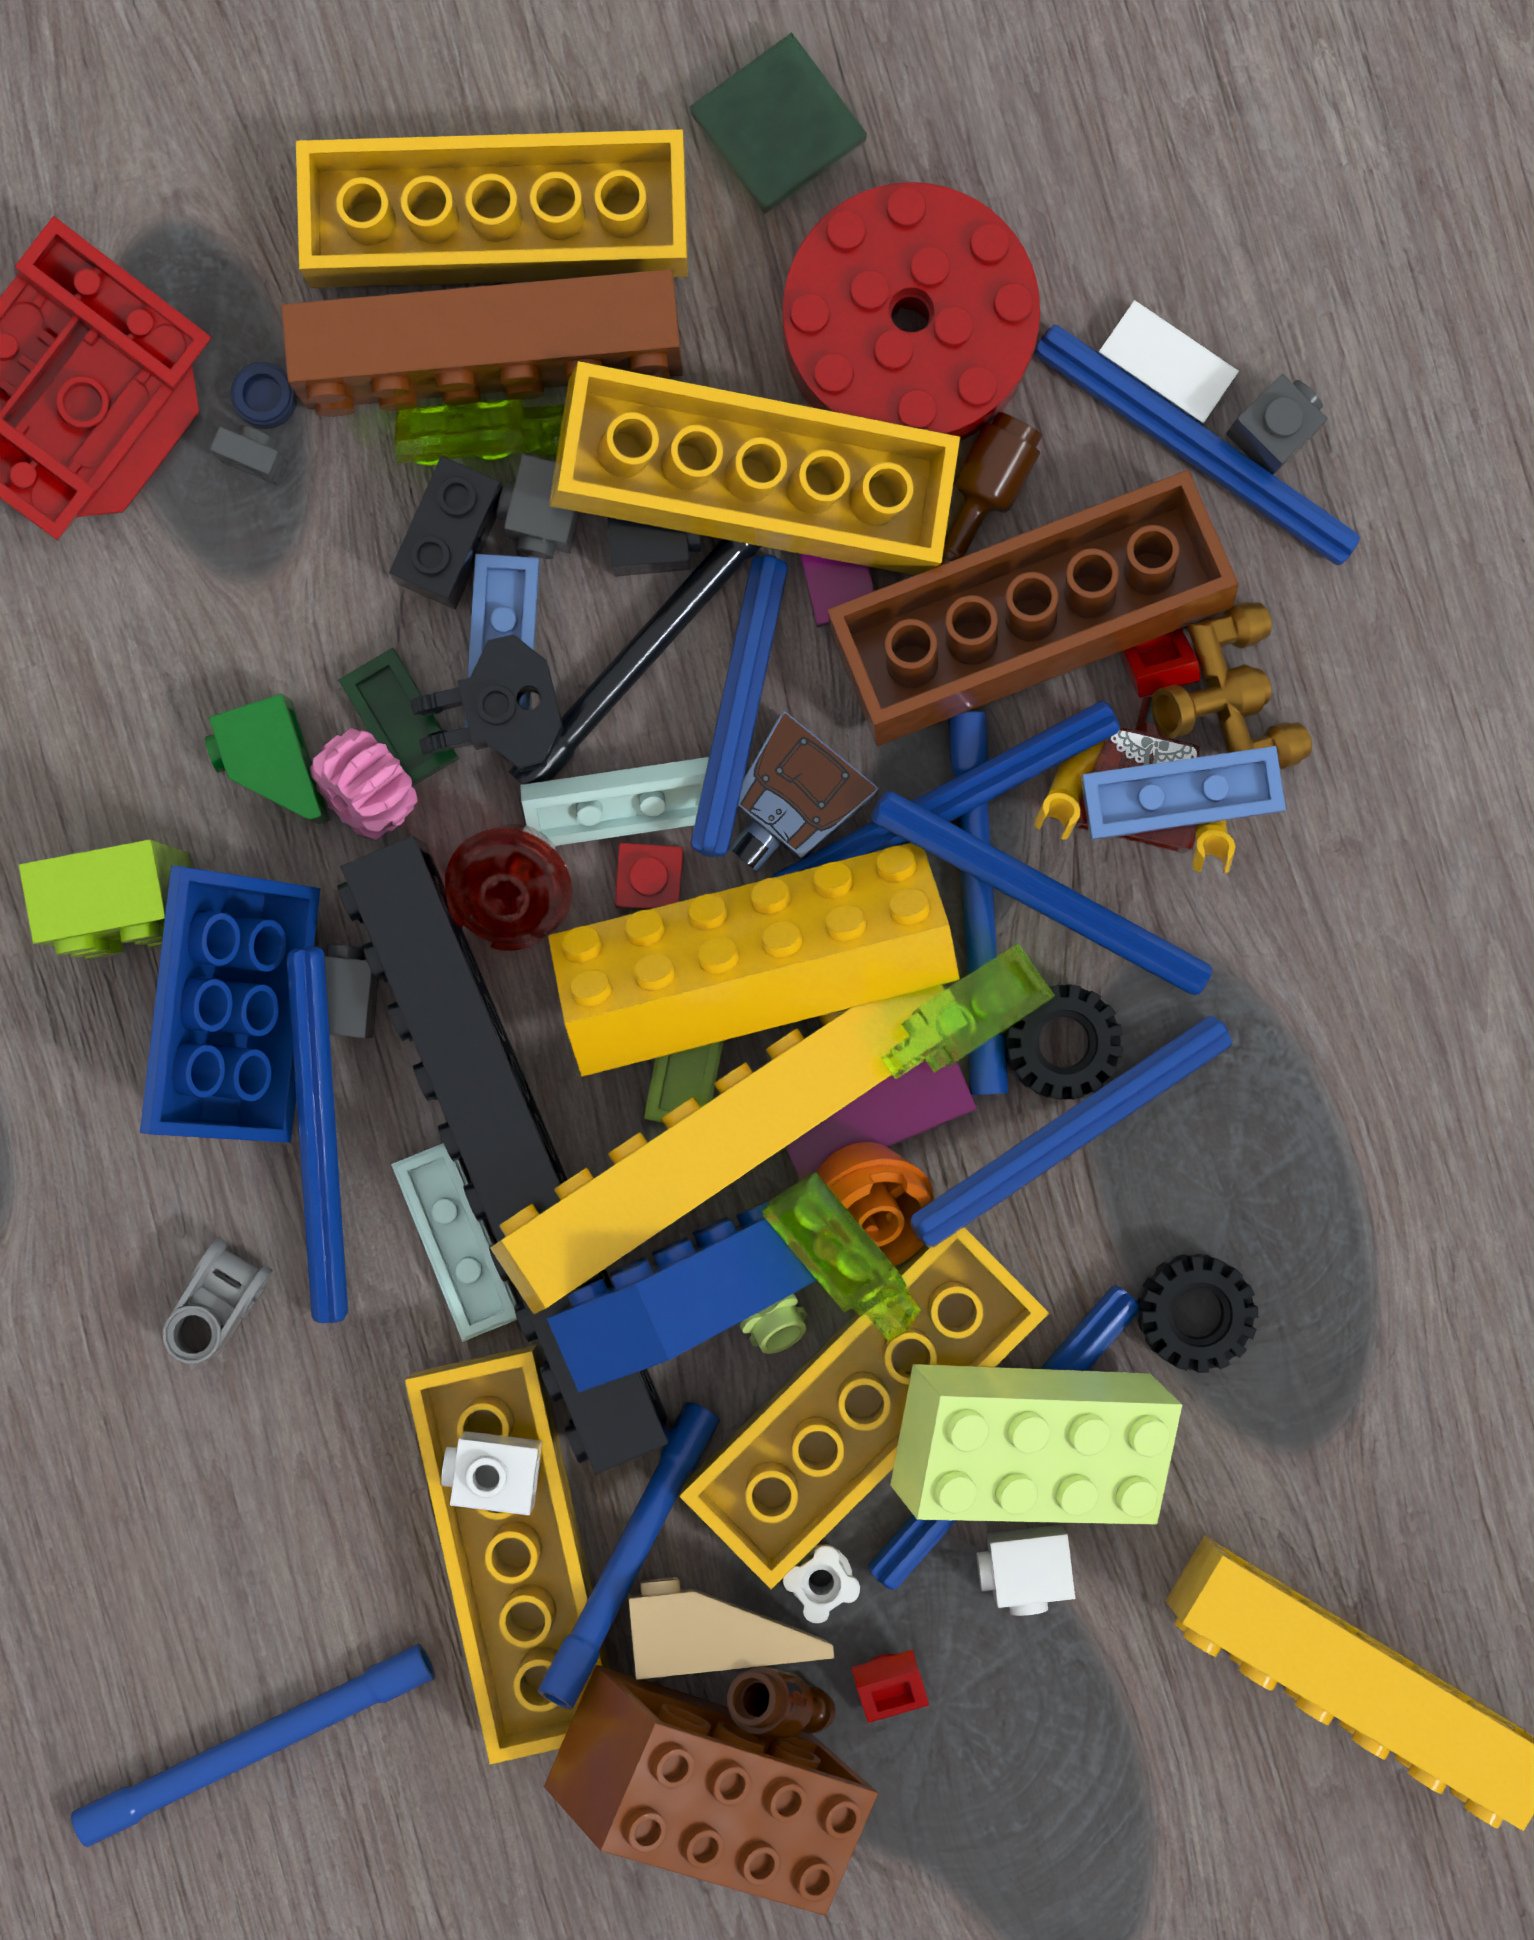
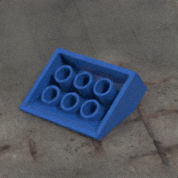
(224, 1007)

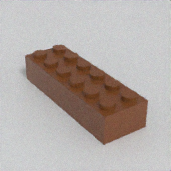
(478, 340)
(1033, 607)

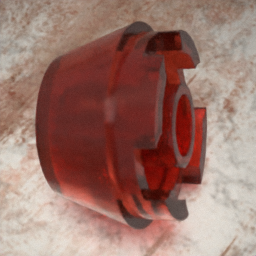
(508, 886)

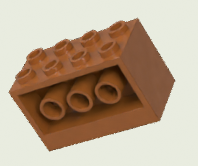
(700, 1797)

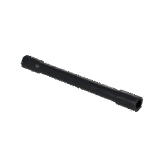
(641, 653)

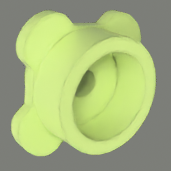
(776, 1326)

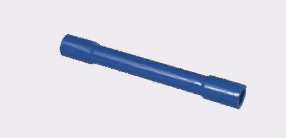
(582, 1646)

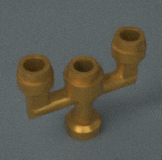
(1231, 691)

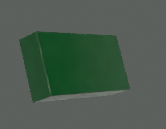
(382, 699)

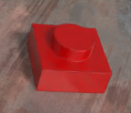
(1161, 663)
(648, 876)
(889, 1685)

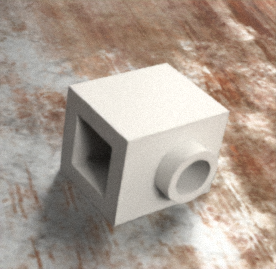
(493, 1472)
(1027, 1568)

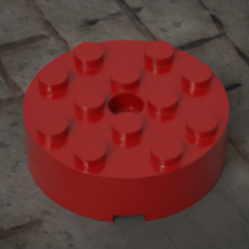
(921, 253)

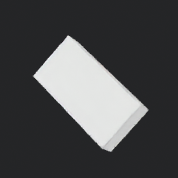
(1168, 362)

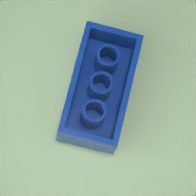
(677, 1301)

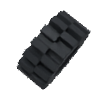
(1095, 1066)
(1236, 1313)

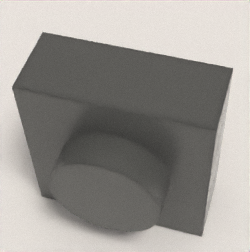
(250, 452)

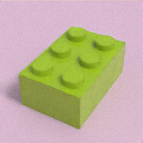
(100, 898)

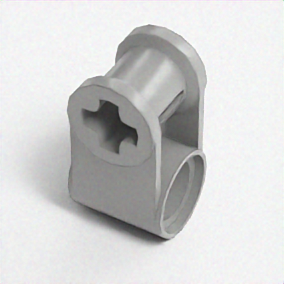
(216, 1300)

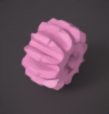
(363, 783)

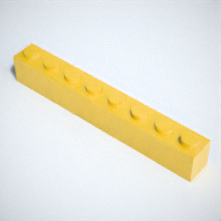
(701, 1149)

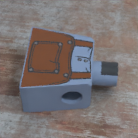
(796, 795)

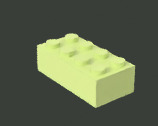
(1034, 1445)

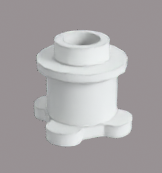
(821, 1600)

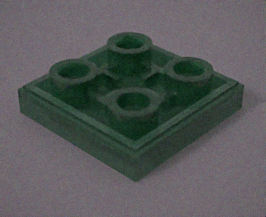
(778, 123)

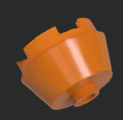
(880, 1194)

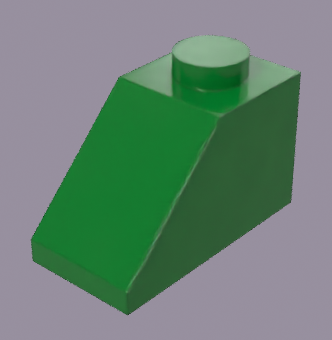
(267, 754)

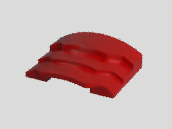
(88, 382)

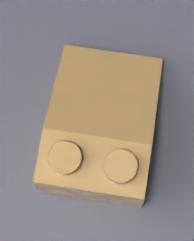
(699, 1633)

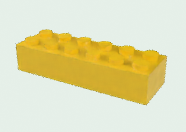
(490, 208)
(753, 470)
(752, 958)
(842, 1412)
(510, 1574)
(1362, 1682)

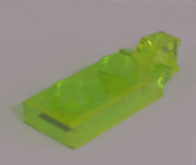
(476, 429)
(970, 1013)
(842, 1255)

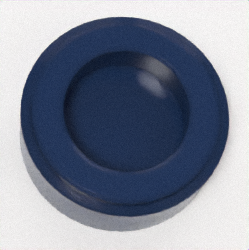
(263, 395)

